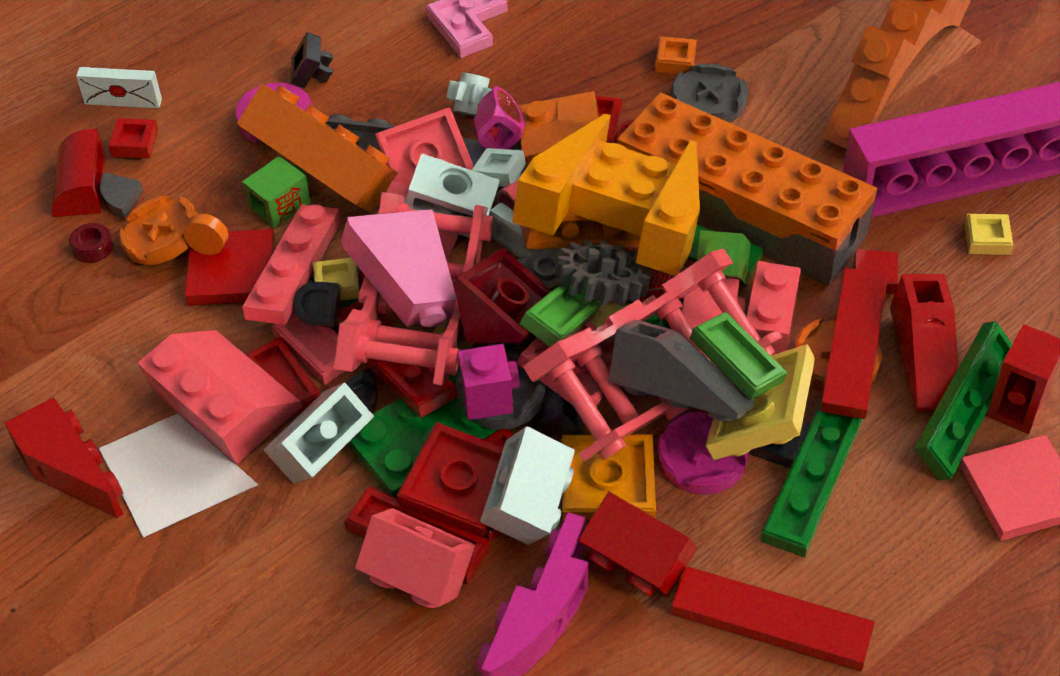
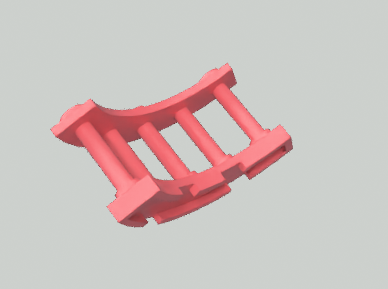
(365, 338)
(586, 349)

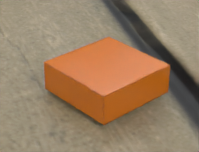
(675, 55)

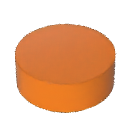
(206, 234)

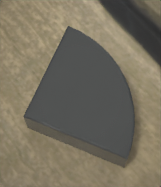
(119, 193)

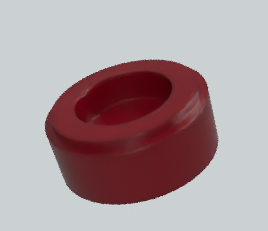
(91, 243)

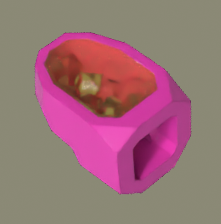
(498, 120)

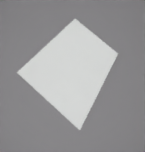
(171, 473)

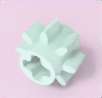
(467, 93)

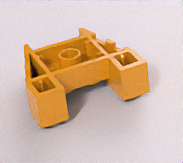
(615, 189)

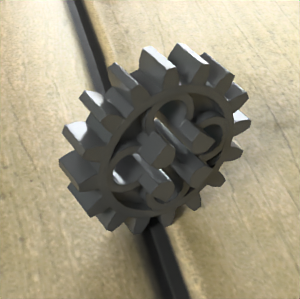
(602, 272)

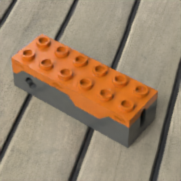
(758, 188)

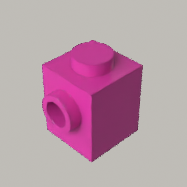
(487, 381)

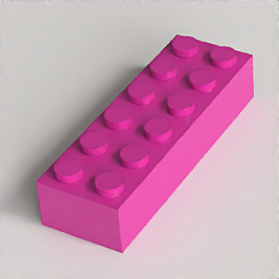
(958, 149)

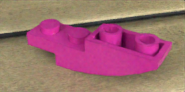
(540, 614)

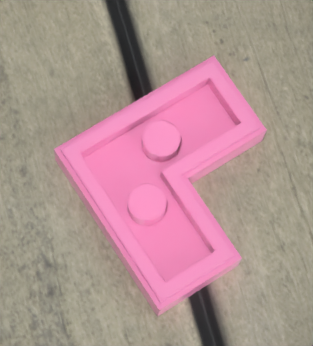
(462, 22)

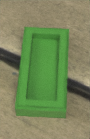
(559, 315)
(738, 355)

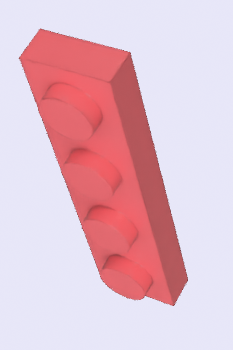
(291, 264)

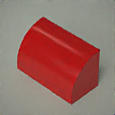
(79, 174)

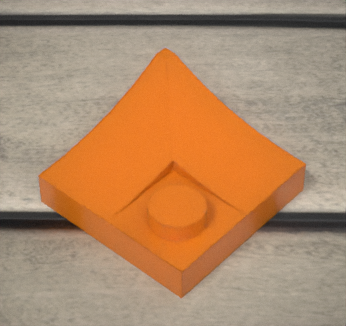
(554, 120)

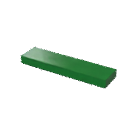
(964, 403)
(810, 482)

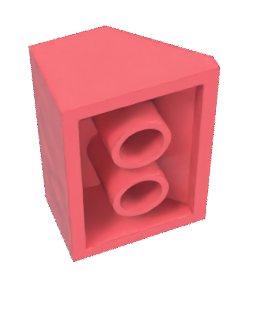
(218, 390)

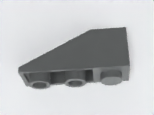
(668, 366)

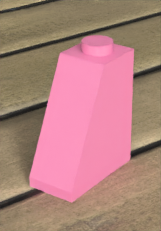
(404, 263)

